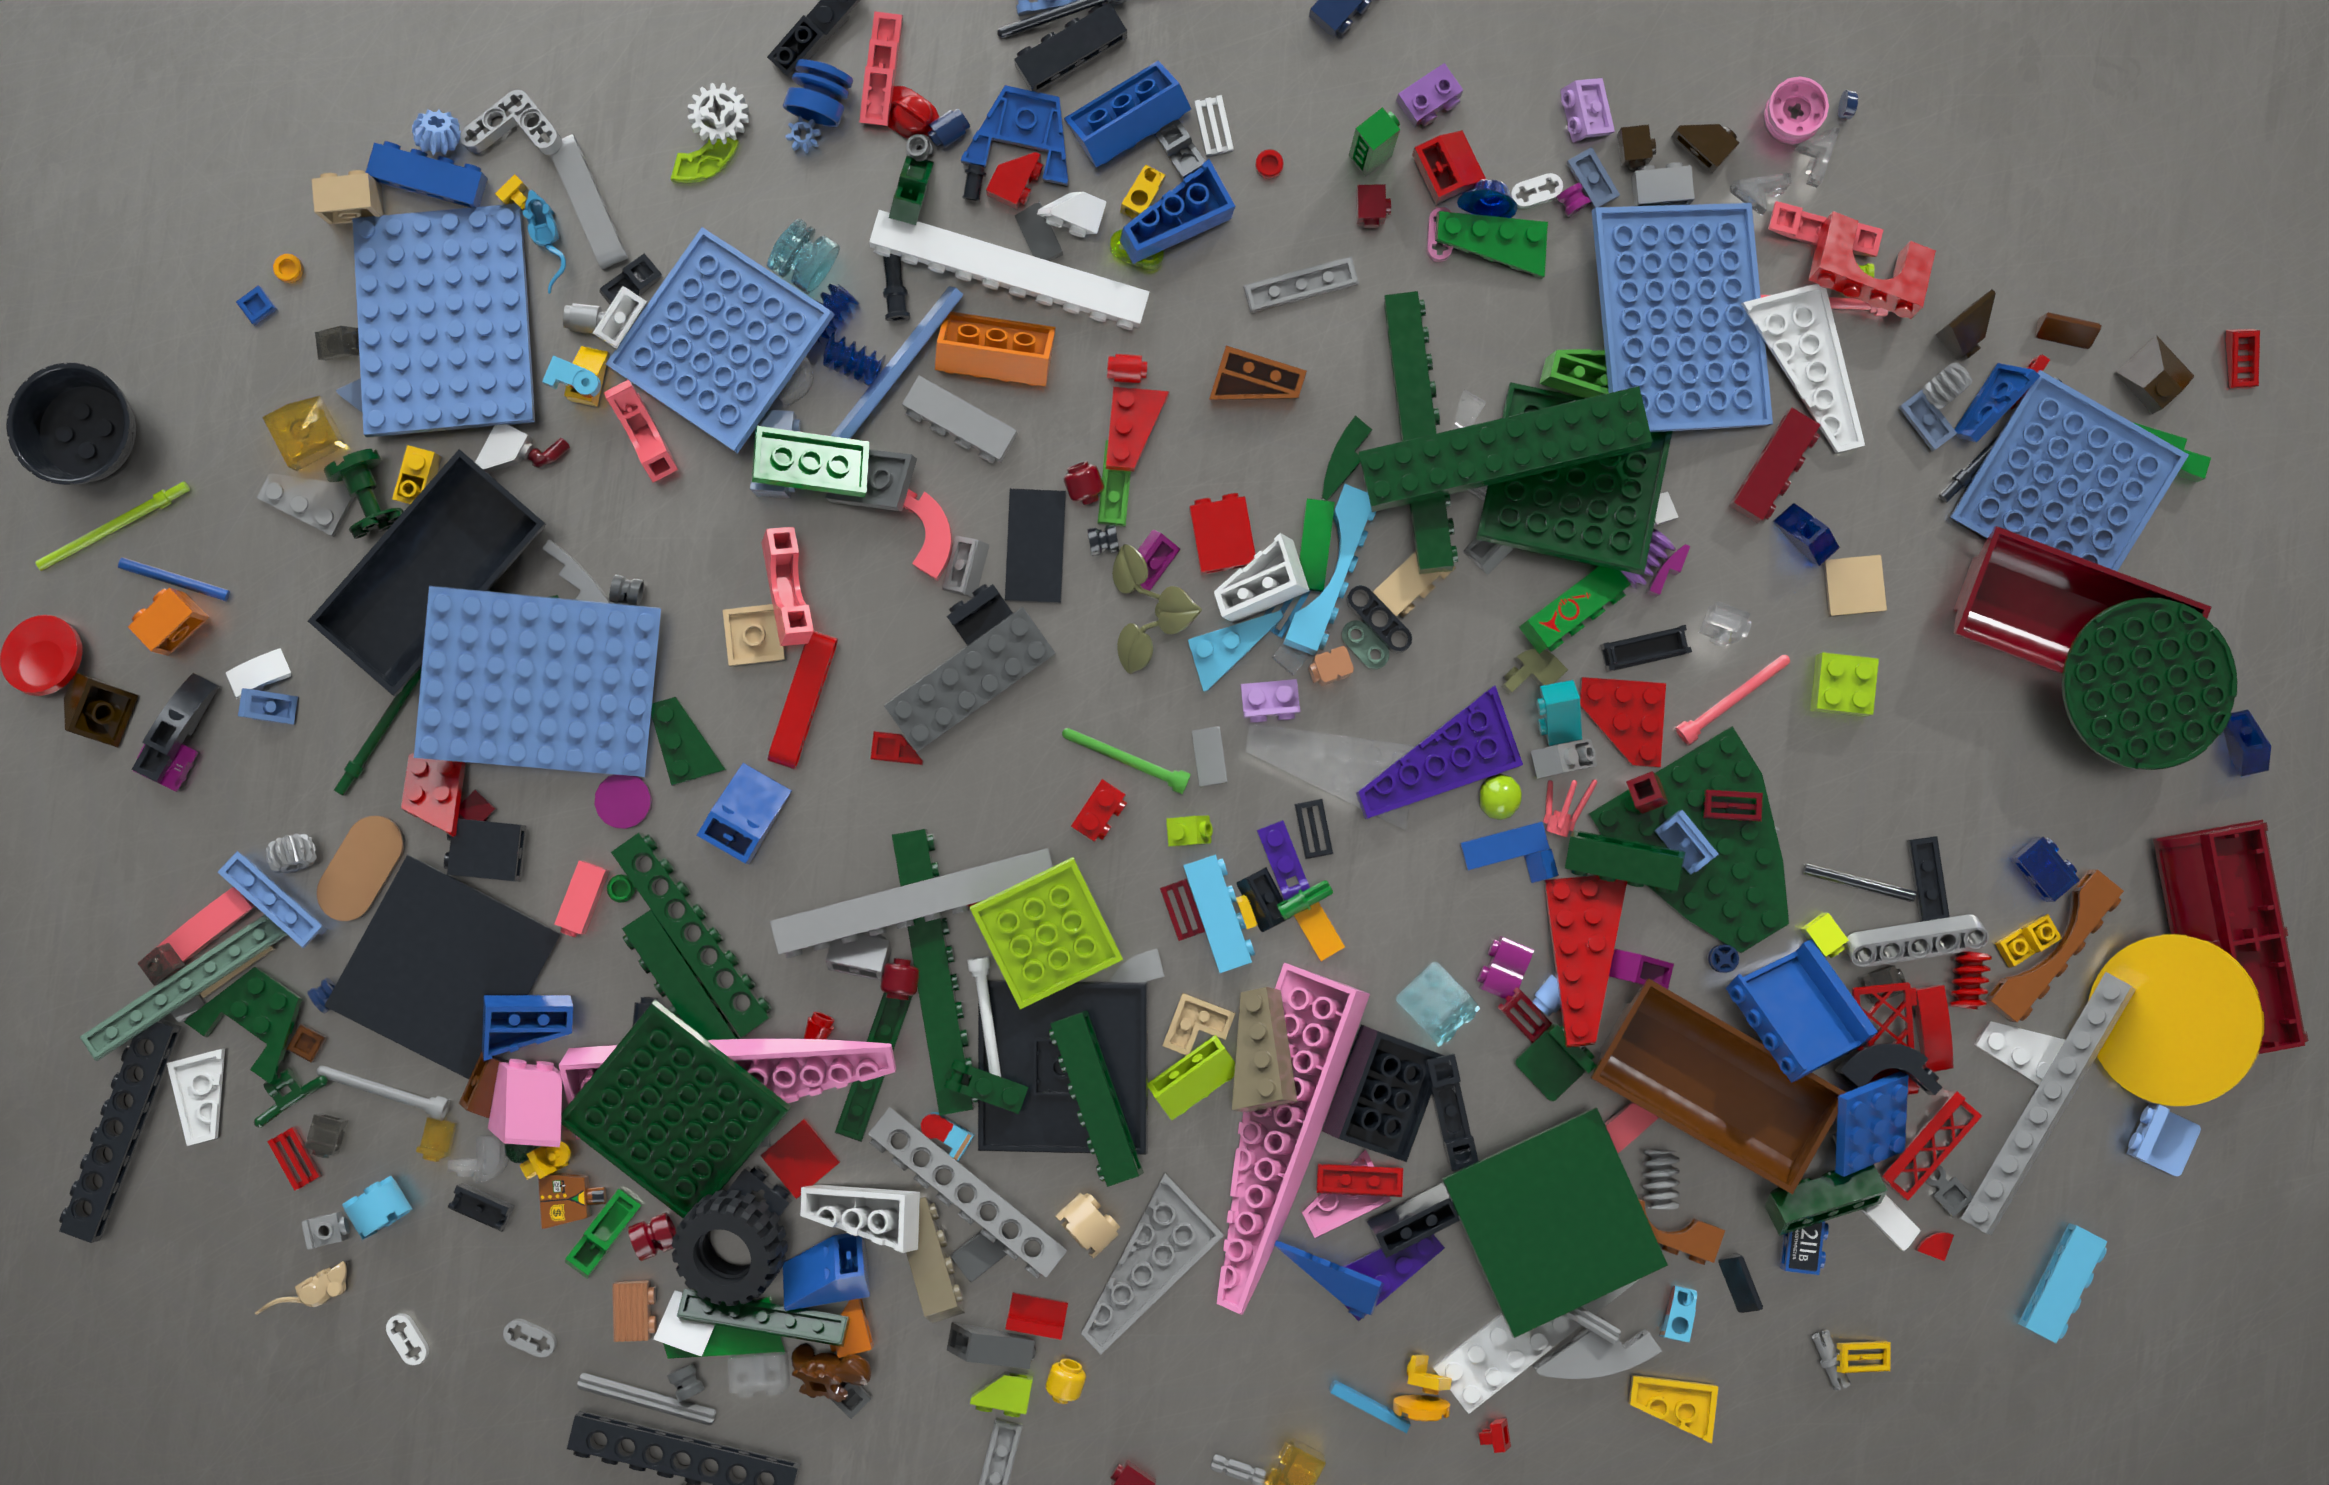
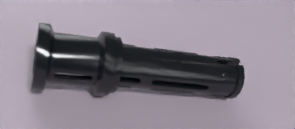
(894, 290)

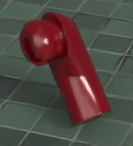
(549, 455)

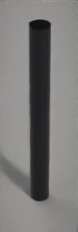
(1858, 882)

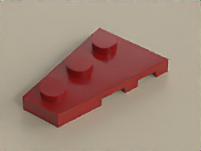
(1131, 423)

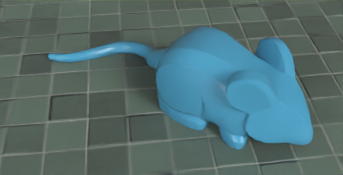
(543, 228)

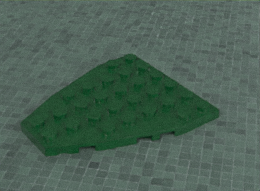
(1742, 889)

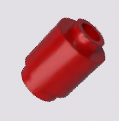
(1126, 368)

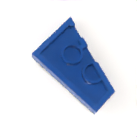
(1994, 399)

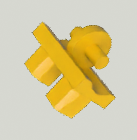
(545, 1161)

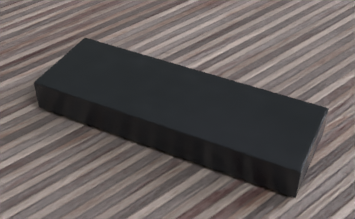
(1928, 878)

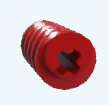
(1970, 980)

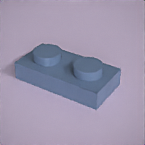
(1593, 178)
(1927, 420)

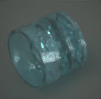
(799, 253)

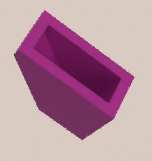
(1638, 968)

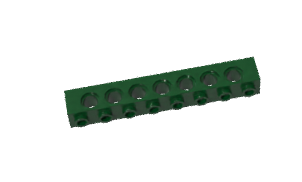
(628, 857)

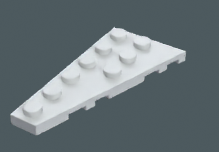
(1806, 344)

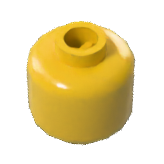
(1065, 1381)

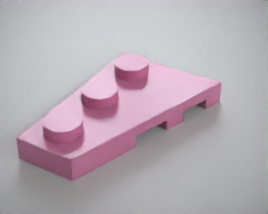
(1335, 1210)

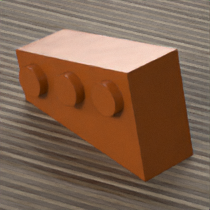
(1255, 377)

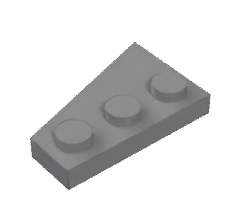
(309, 500)

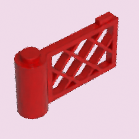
(1910, 1000)

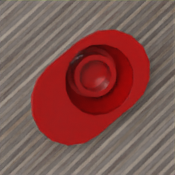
(910, 113)

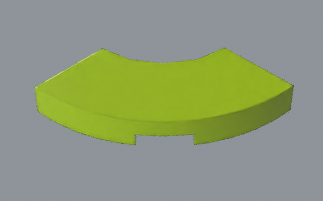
(704, 162)

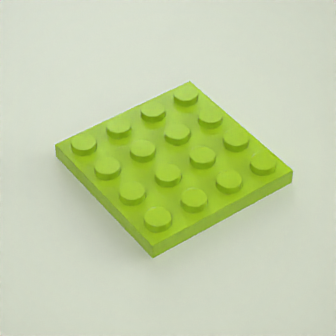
(1046, 933)

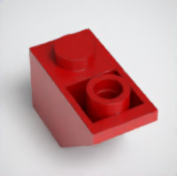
(1012, 180)

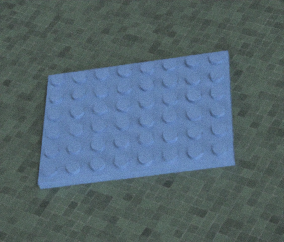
(1676, 313)
(443, 320)
(536, 682)

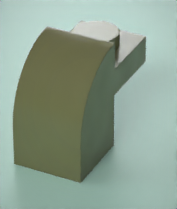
(1541, 667)

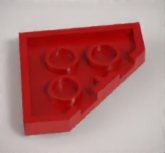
(1628, 716)

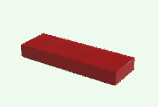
(1360, 1180)

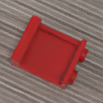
(1222, 533)

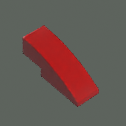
(1934, 1027)

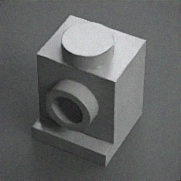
(313, 1230)

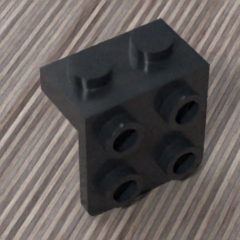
(979, 613)

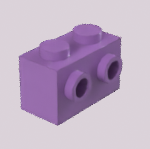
(1429, 96)

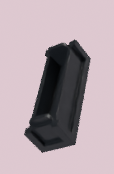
(1645, 649)

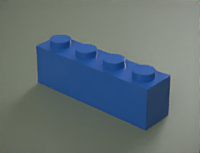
(427, 176)

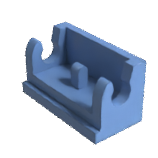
(1682, 835)

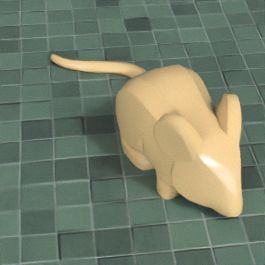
(317, 1289)

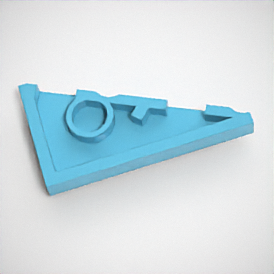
(1222, 649)

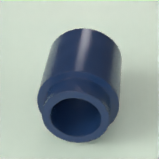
(948, 128)

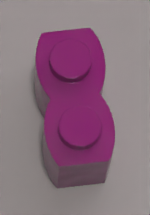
(1506, 967)

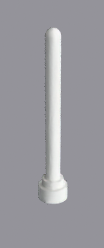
(979, 969)

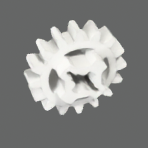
(733, 110)

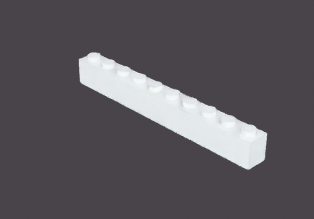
(1010, 270)

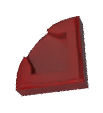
(1936, 1245)

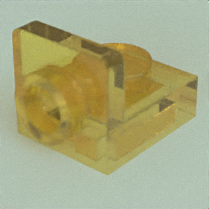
(436, 1139)

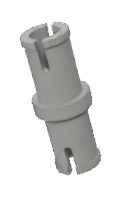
(1829, 1359)

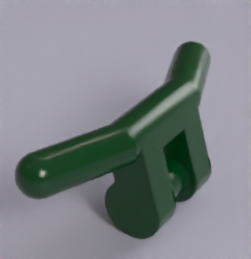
(283, 1102)

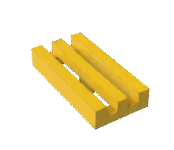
(1844, 1357)

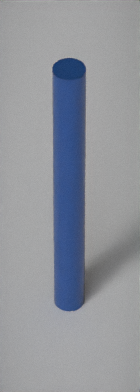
(173, 579)

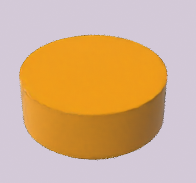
(288, 268)

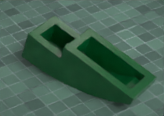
(911, 190)
(1344, 457)

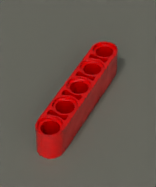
(802, 700)

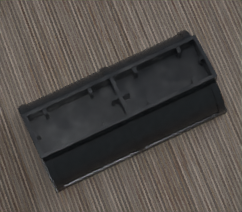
(451, 536)

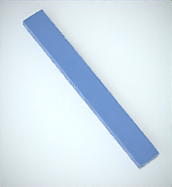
(898, 363)

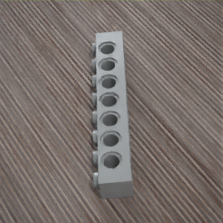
(893, 1124)

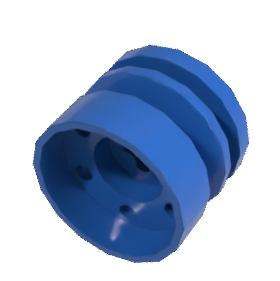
(820, 88)

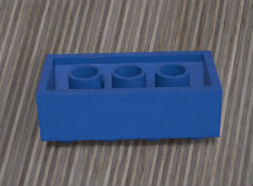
(1128, 113)

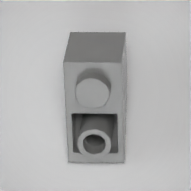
(1563, 758)

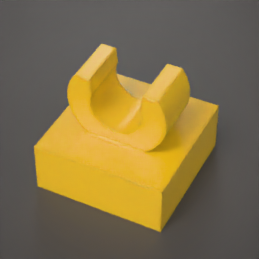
(512, 192)

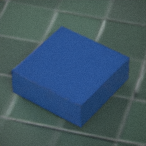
(256, 305)

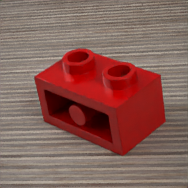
(1098, 811)

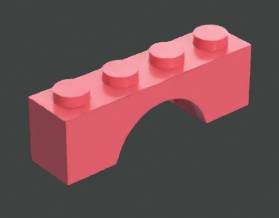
(781, 563)

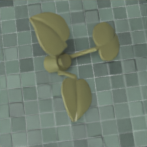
(1174, 609)

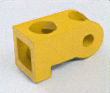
(1142, 192)

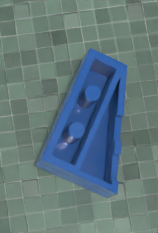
(523, 1020)

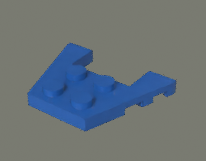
(1026, 121)

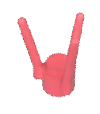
(1560, 822)

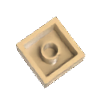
(347, 196)

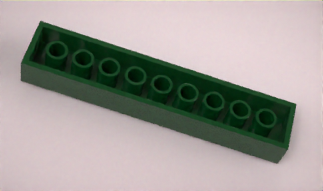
(1505, 449)

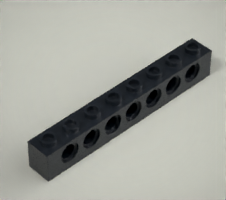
(102, 1199)
(583, 1445)

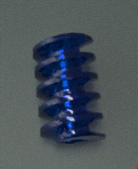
(836, 302)
(852, 360)

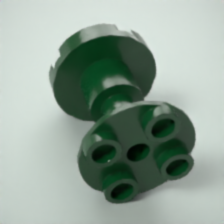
(360, 484)

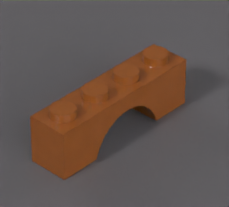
(1697, 1239)

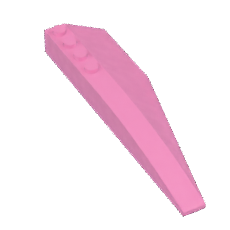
(783, 1065)
(1281, 1139)

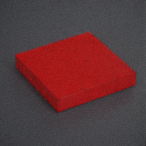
(800, 1158)

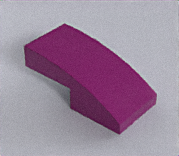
(1671, 565)

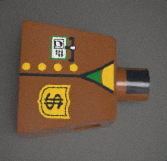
(567, 1198)

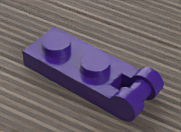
(1282, 858)

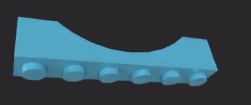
(1309, 623)

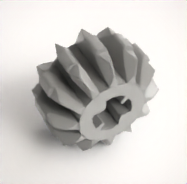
(1947, 385)
(291, 853)

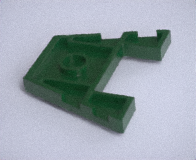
(261, 1008)

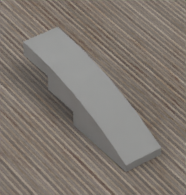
(576, 575)

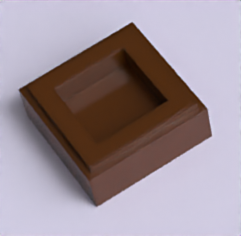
(306, 1043)

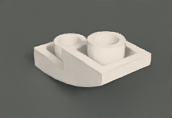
(258, 672)

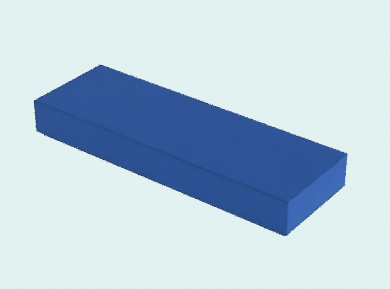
(1504, 845)

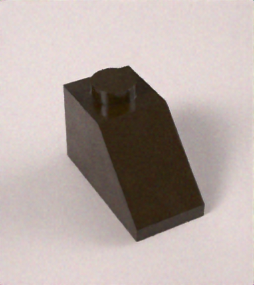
(1707, 143)

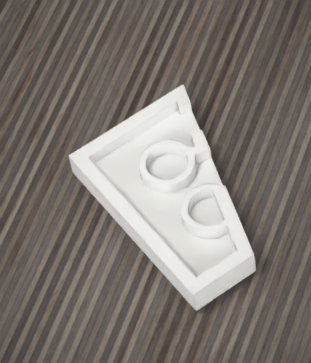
(2020, 1049)
(198, 1094)

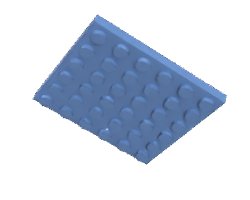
(720, 339)
(2070, 476)

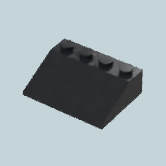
(1381, 1094)

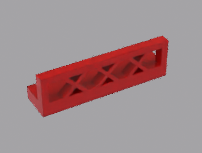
(1923, 1138)

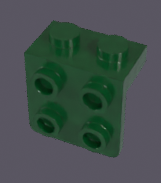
(1553, 1065)

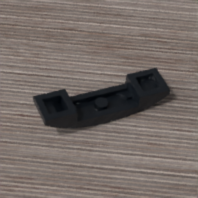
(1451, 1111)

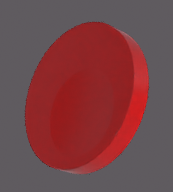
(41, 655)

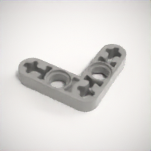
(518, 115)

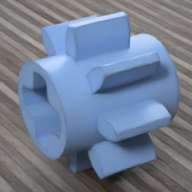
(796, 132)

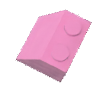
(527, 1104)

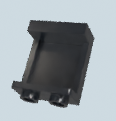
(486, 850)

